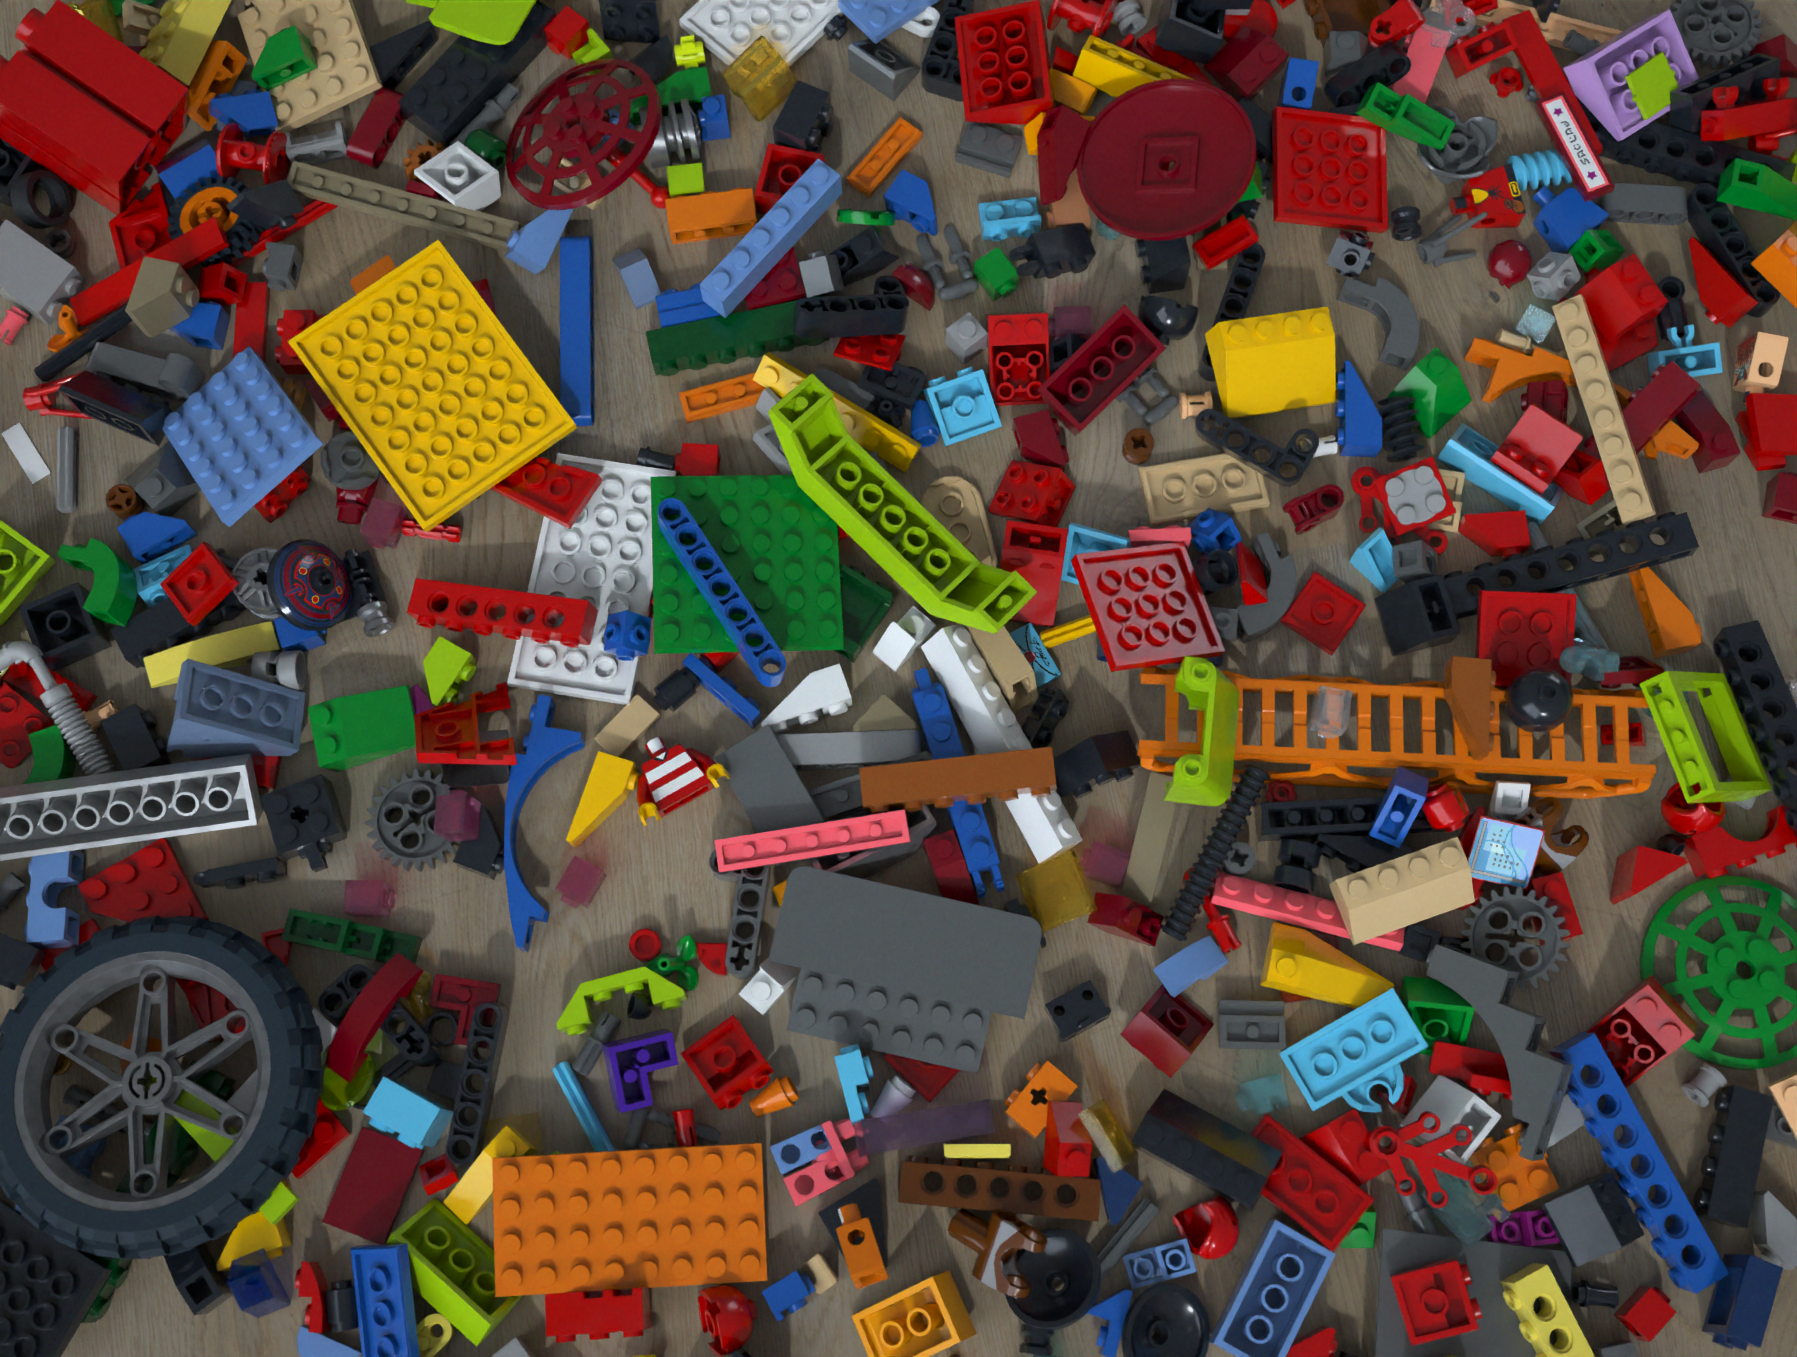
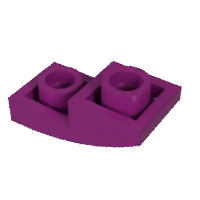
(1523, 1229)

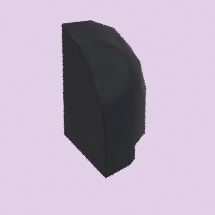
(654, 58)

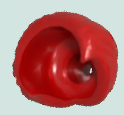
(1690, 817)
(1209, 1228)

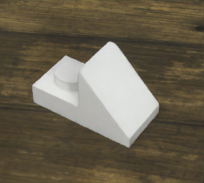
(904, 638)
(769, 985)

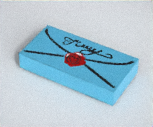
(1036, 655)

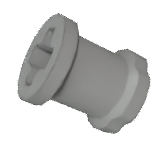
(1704, 1084)

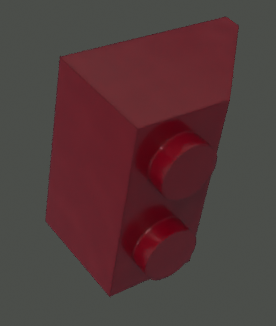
(1247, 63)
(1167, 1030)

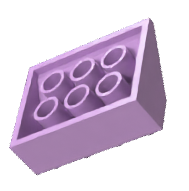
(1601, 73)

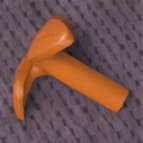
(68, 323)

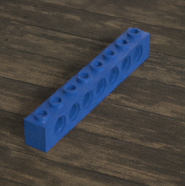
(1703, 1262)

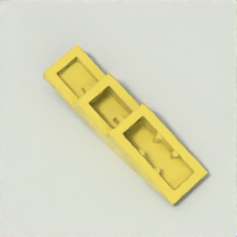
(218, 650)

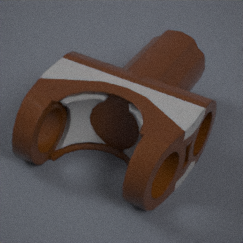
(1555, 850)
(997, 1247)

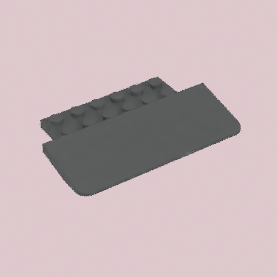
(901, 966)

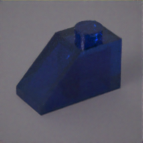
(257, 1285)

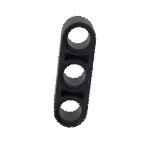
(1381, 65)

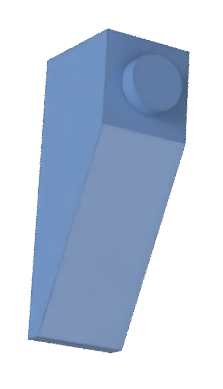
(536, 241)

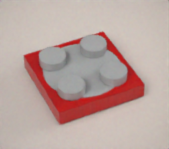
(1415, 496)

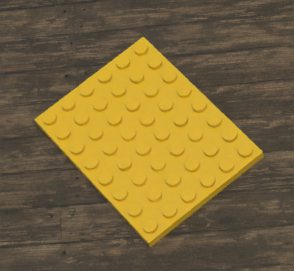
(432, 385)

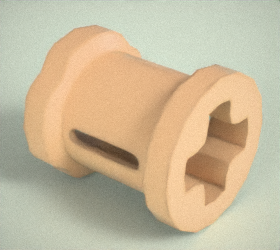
(1193, 404)

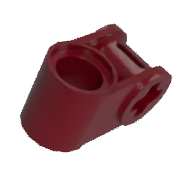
(1309, 511)

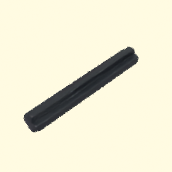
(83, 344)

